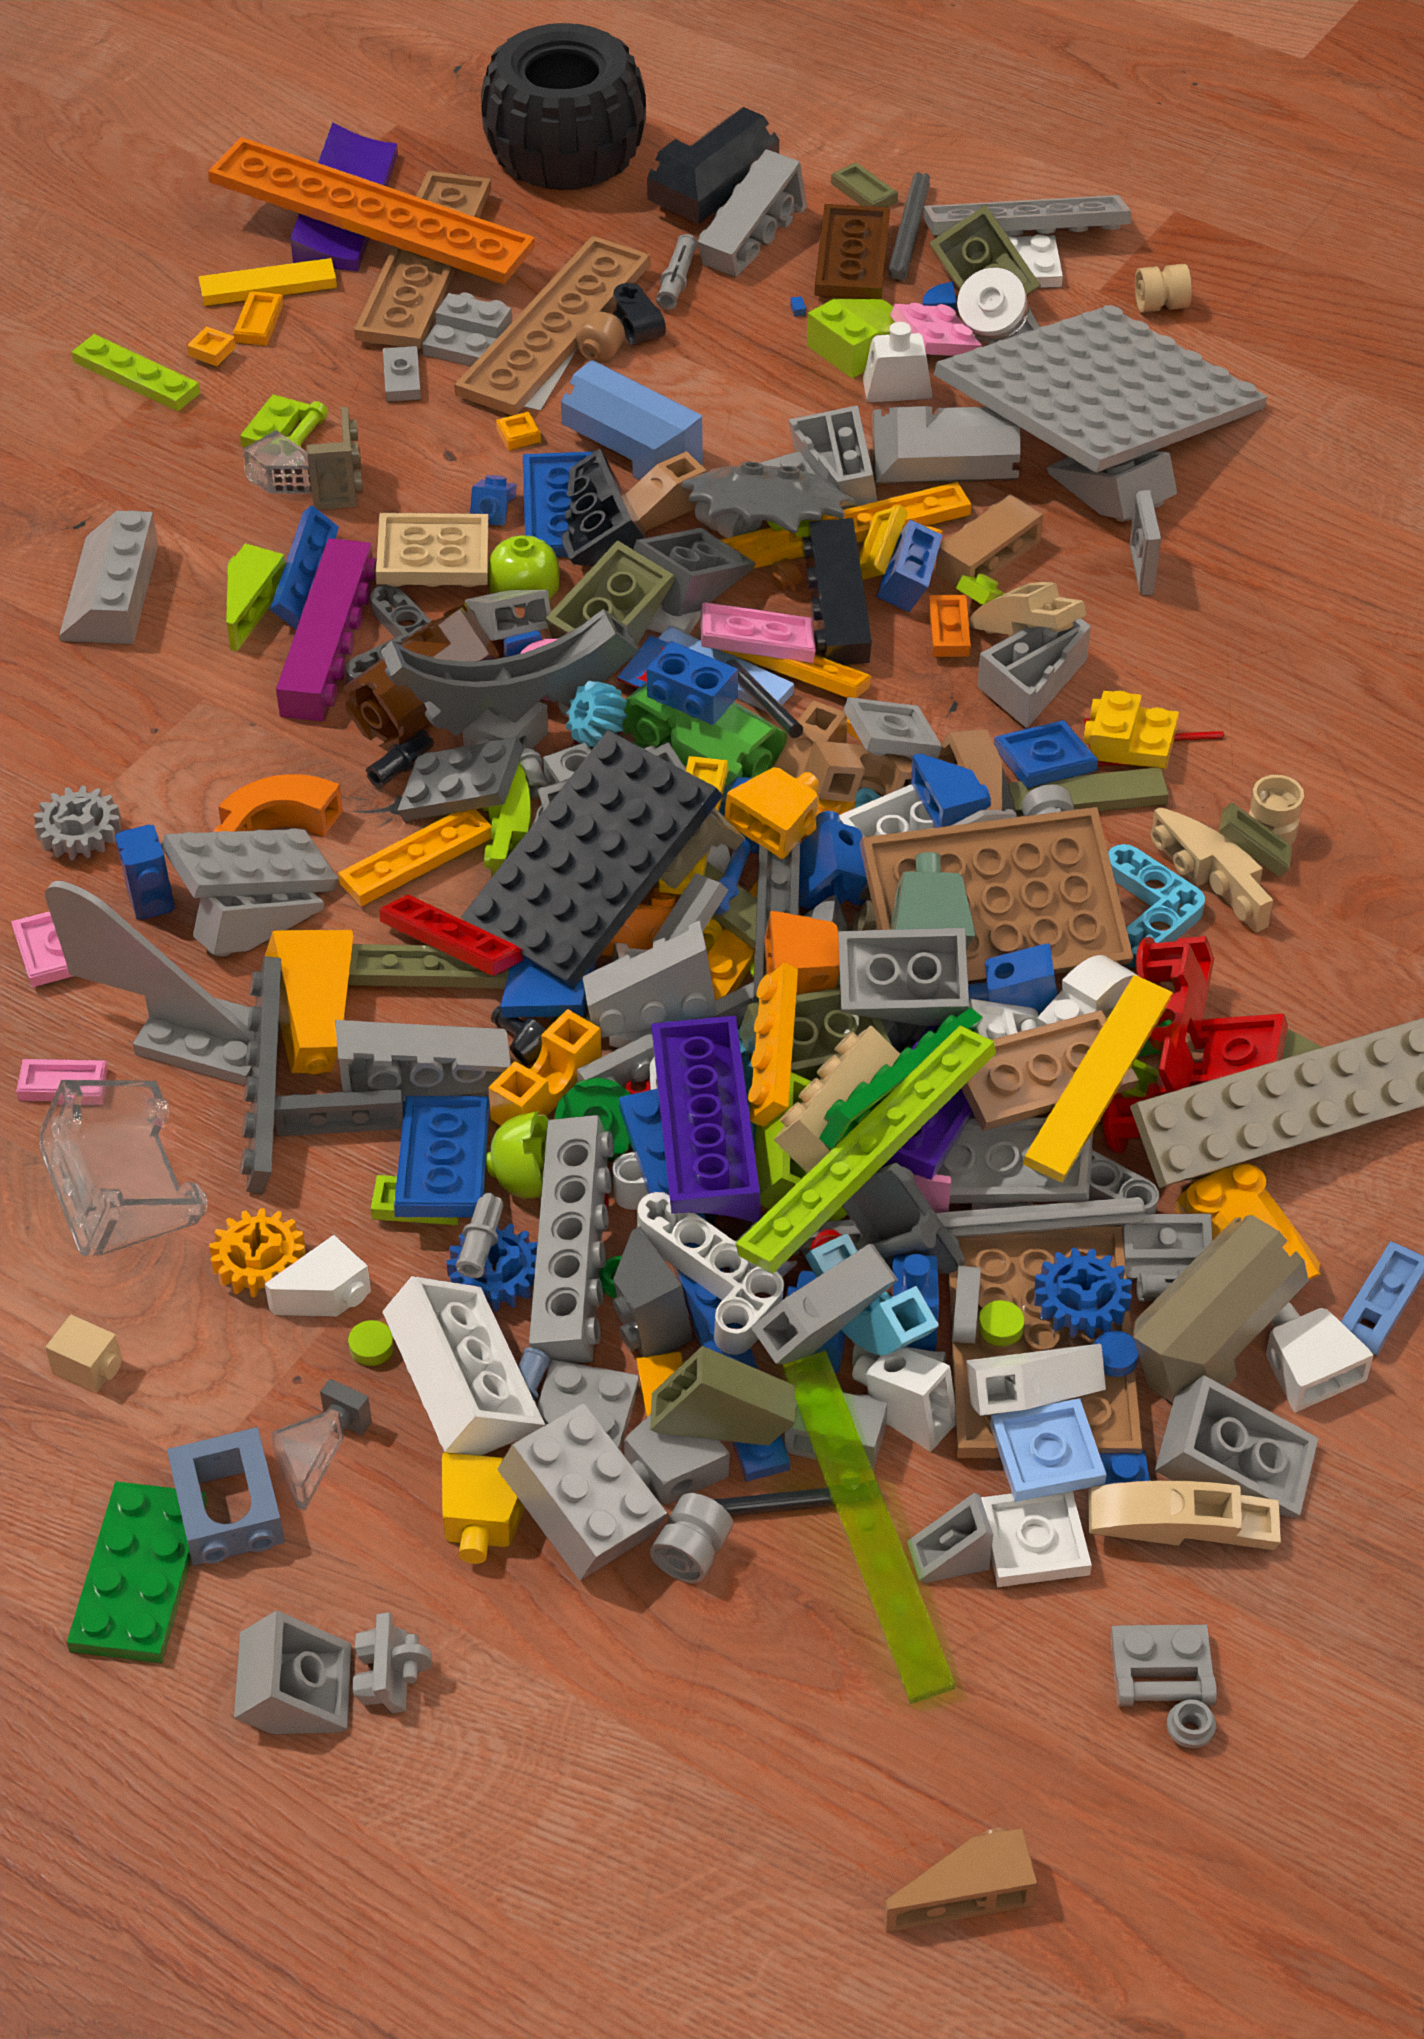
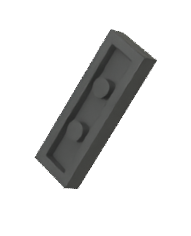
(338, 1112)

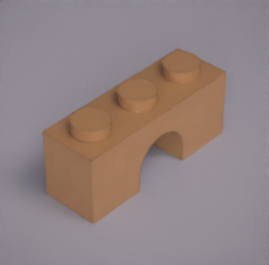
(846, 767)

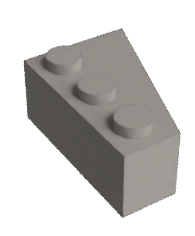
(837, 451)
(1032, 668)

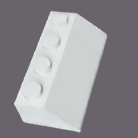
(461, 1366)

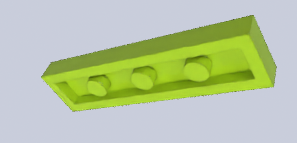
(136, 372)

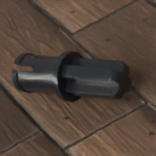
(399, 759)

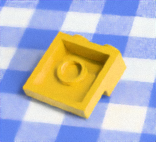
(1129, 733)

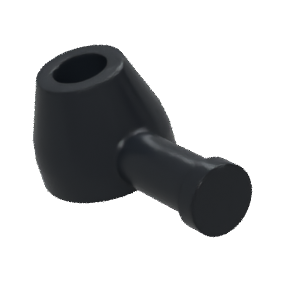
(527, 1040)

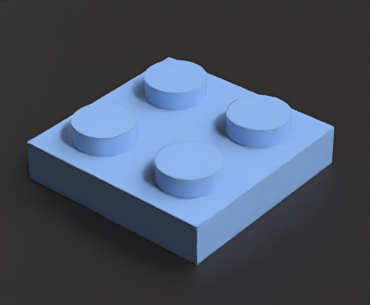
(1047, 1450)

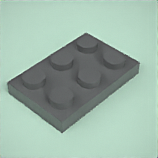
(460, 779)

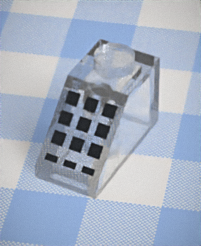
(277, 465)

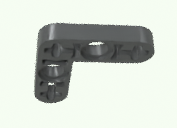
(404, 609)

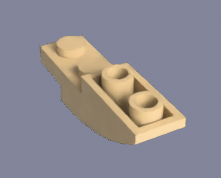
(1030, 607)
(1212, 858)
(1181, 1510)

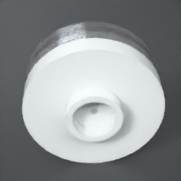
(993, 304)

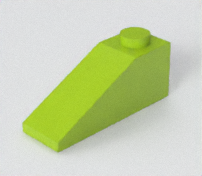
(250, 590)

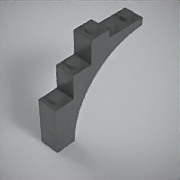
(511, 685)

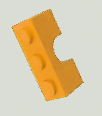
(565, 1048)

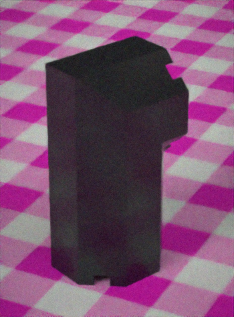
(703, 175)

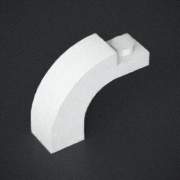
(1088, 988)

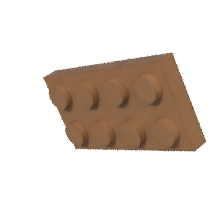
(1033, 1070)

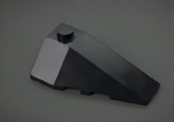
(597, 512)

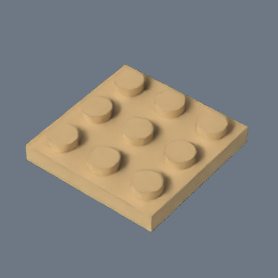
(432, 549)

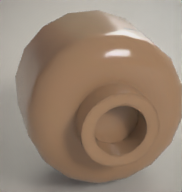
(601, 335)

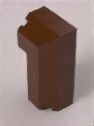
(393, 710)

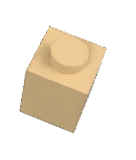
(84, 1353)

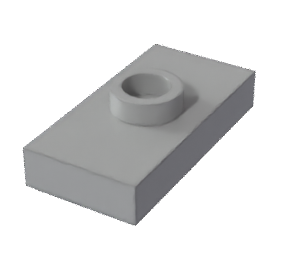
(401, 373)

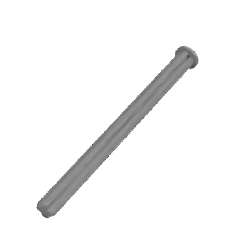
(1021, 1219)

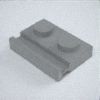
(1165, 1243)

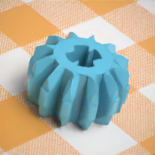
(595, 711)

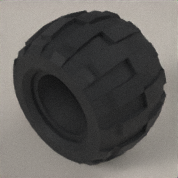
(563, 106)

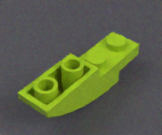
(508, 822)

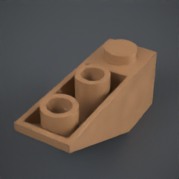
(660, 494)
(819, 724)

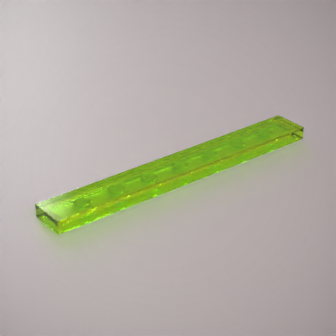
(869, 1529)

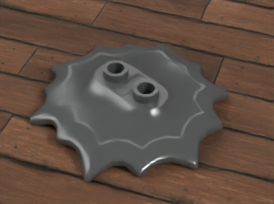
(768, 494)

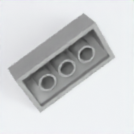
(112, 580)

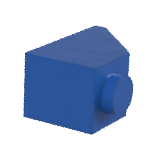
(947, 790)

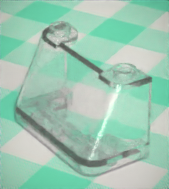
(112, 1165)

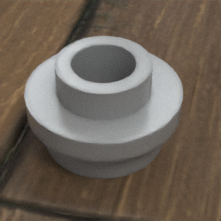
(1191, 1712)

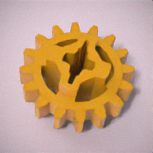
(255, 1250)

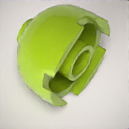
(523, 565)
(519, 1155)

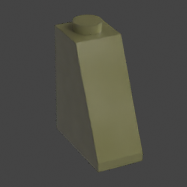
(723, 1401)

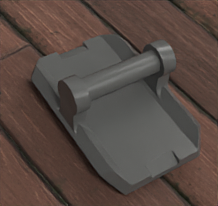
(900, 1220)

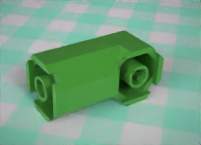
(737, 736)

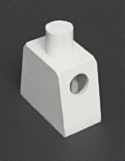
(897, 367)
(1315, 1356)
(916, 1393)

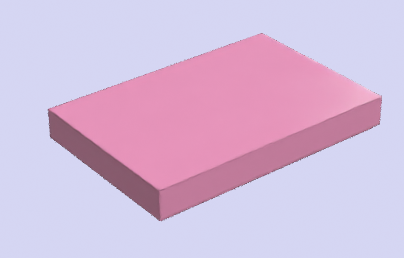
(757, 632)

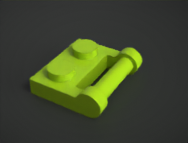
(283, 415)

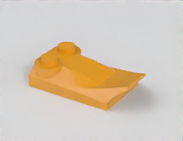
(1241, 1193)

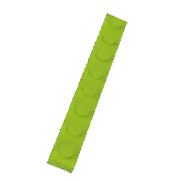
(865, 1150)

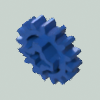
(513, 1271)
(1082, 1292)

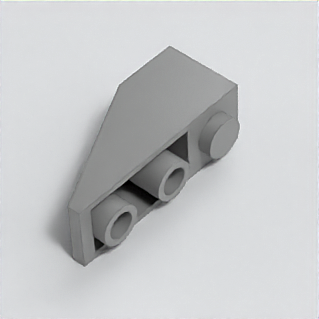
(824, 1306)

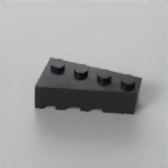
(837, 591)

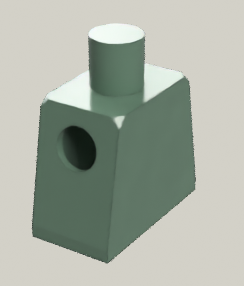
(931, 899)

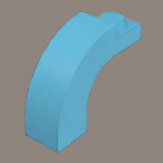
(886, 1322)

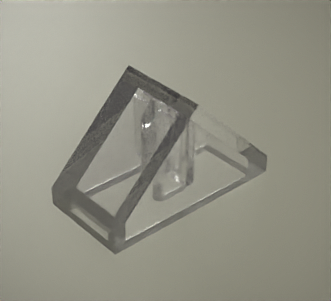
(306, 1452)

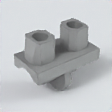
(396, 1662)

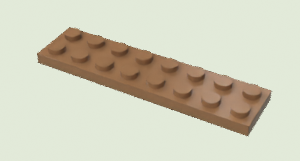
(411, 284)
(547, 328)

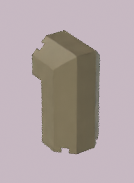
(1217, 1307)

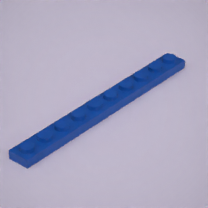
(644, 1128)

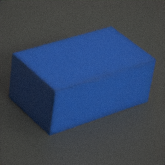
(798, 306)

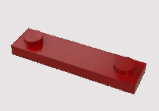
(451, 935)

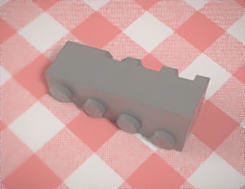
(753, 213)
(420, 1058)

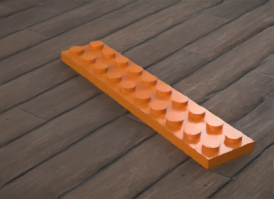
(372, 210)

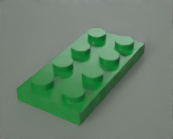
(134, 1576)

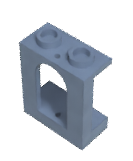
(217, 1459)

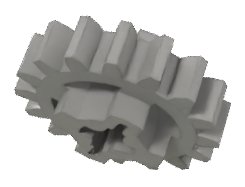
(77, 822)

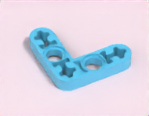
(1164, 902)

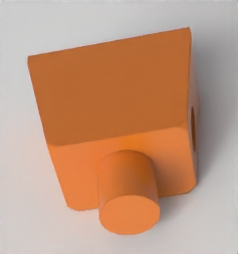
(806, 945)

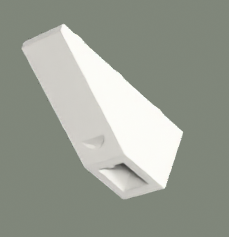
(1034, 1378)

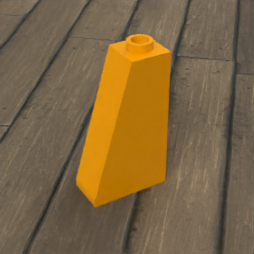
(311, 993)

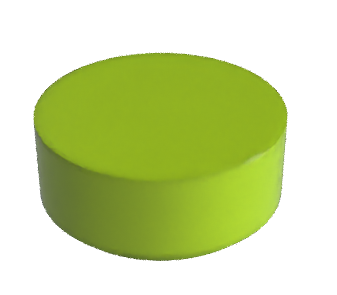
(1001, 1323)
(371, 1343)

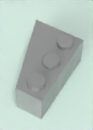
(653, 987)

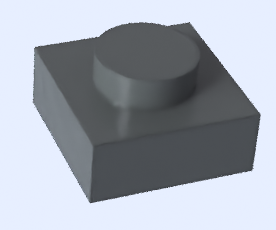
(351, 1404)

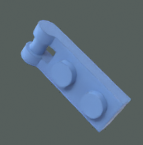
(1385, 1295)

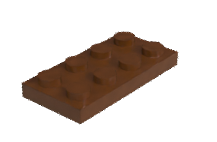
(852, 251)

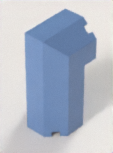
(630, 418)

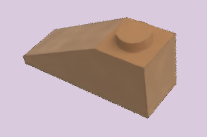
(978, 753)
(976, 1879)

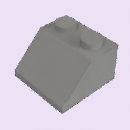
(292, 1677)

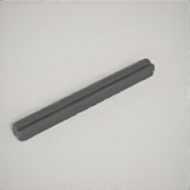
(909, 226)

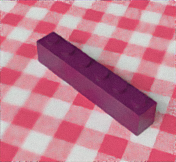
(326, 630)

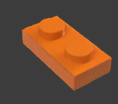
(949, 626)

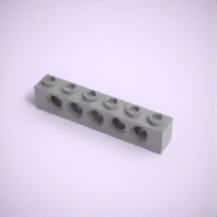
(571, 1208)

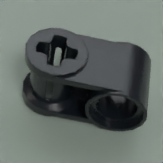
(637, 314)

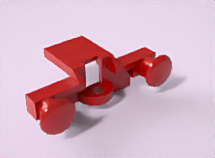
(1227, 1042)

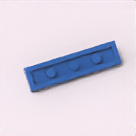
(302, 565)

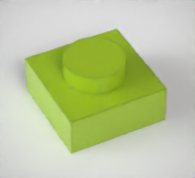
(980, 589)

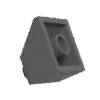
(649, 1300)

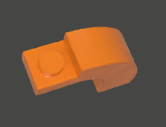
(282, 802)

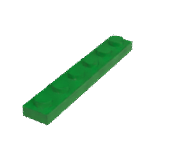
(846, 1115)

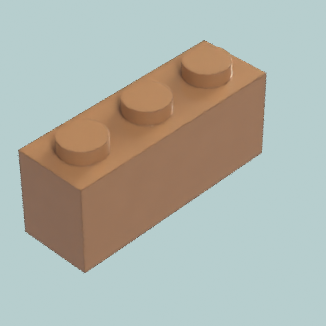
(990, 541)

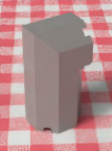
(943, 446)

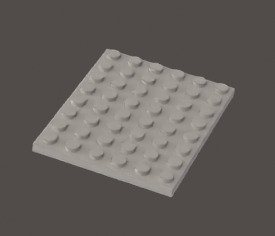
(1101, 387)

